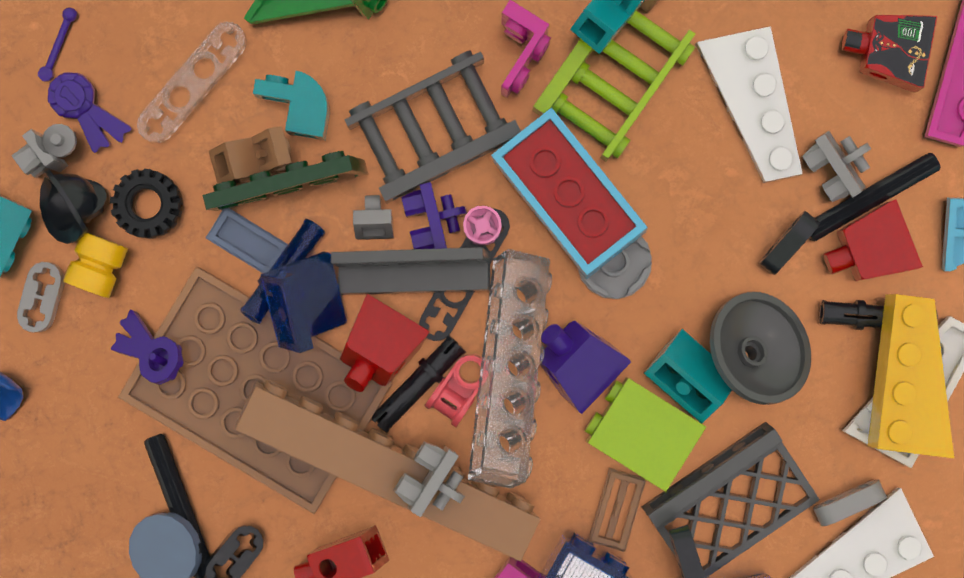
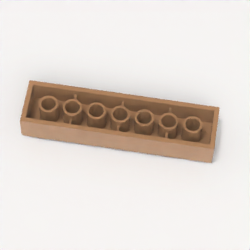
(377, 466)

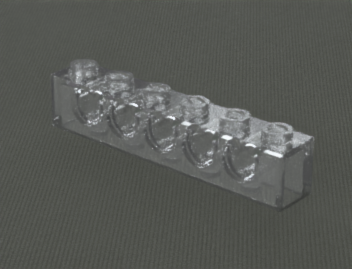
(488, 459)

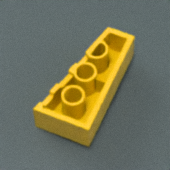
(910, 382)

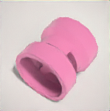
(484, 221)

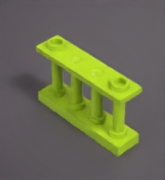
(577, 70)

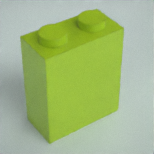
(644, 433)

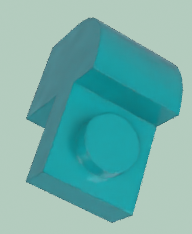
(603, 21)
(308, 103)

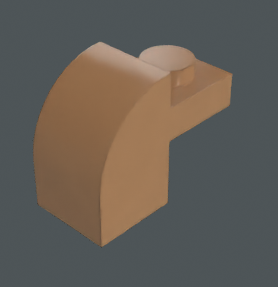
(251, 155)

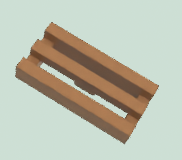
(625, 479)

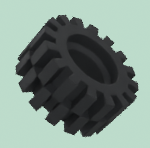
(123, 201)

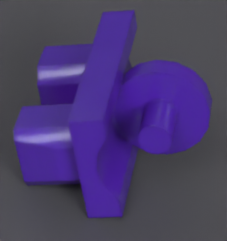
(424, 202)

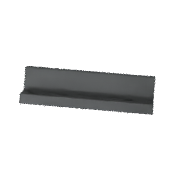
(413, 271)

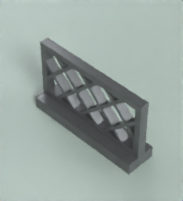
(721, 472)

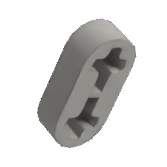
(31, 295)
(850, 502)

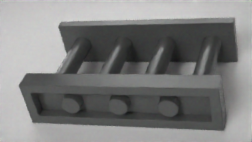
(430, 164)

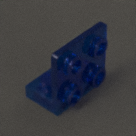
(303, 301)

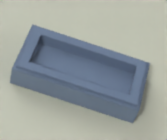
(246, 240)

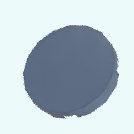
(165, 547)

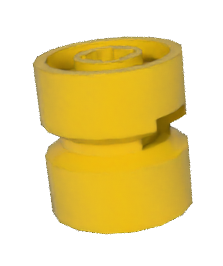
(95, 265)

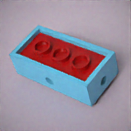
(569, 193)

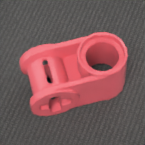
(455, 390)

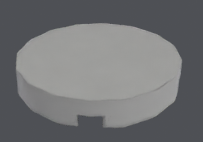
(622, 275)

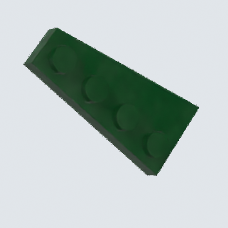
(229, 195)

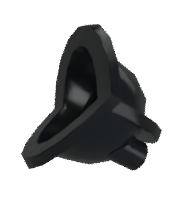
(69, 204)

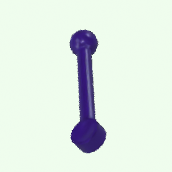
(46, 73)

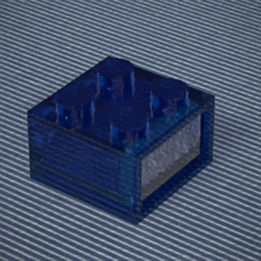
(576, 559)

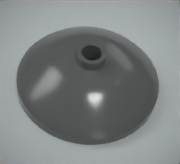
(775, 346)

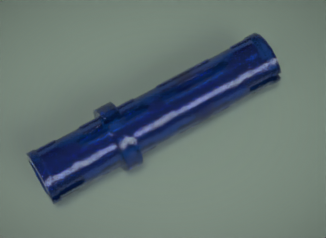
(296, 250)

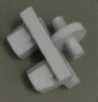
(45, 149)
(847, 180)
(420, 494)

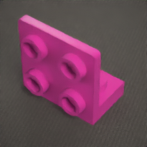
(523, 26)

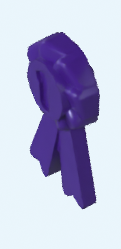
(73, 97)
(157, 357)

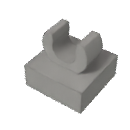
(373, 221)

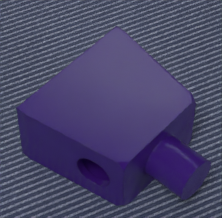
(580, 363)

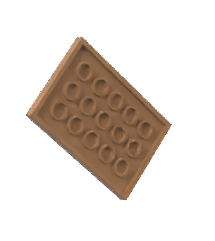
(221, 363)

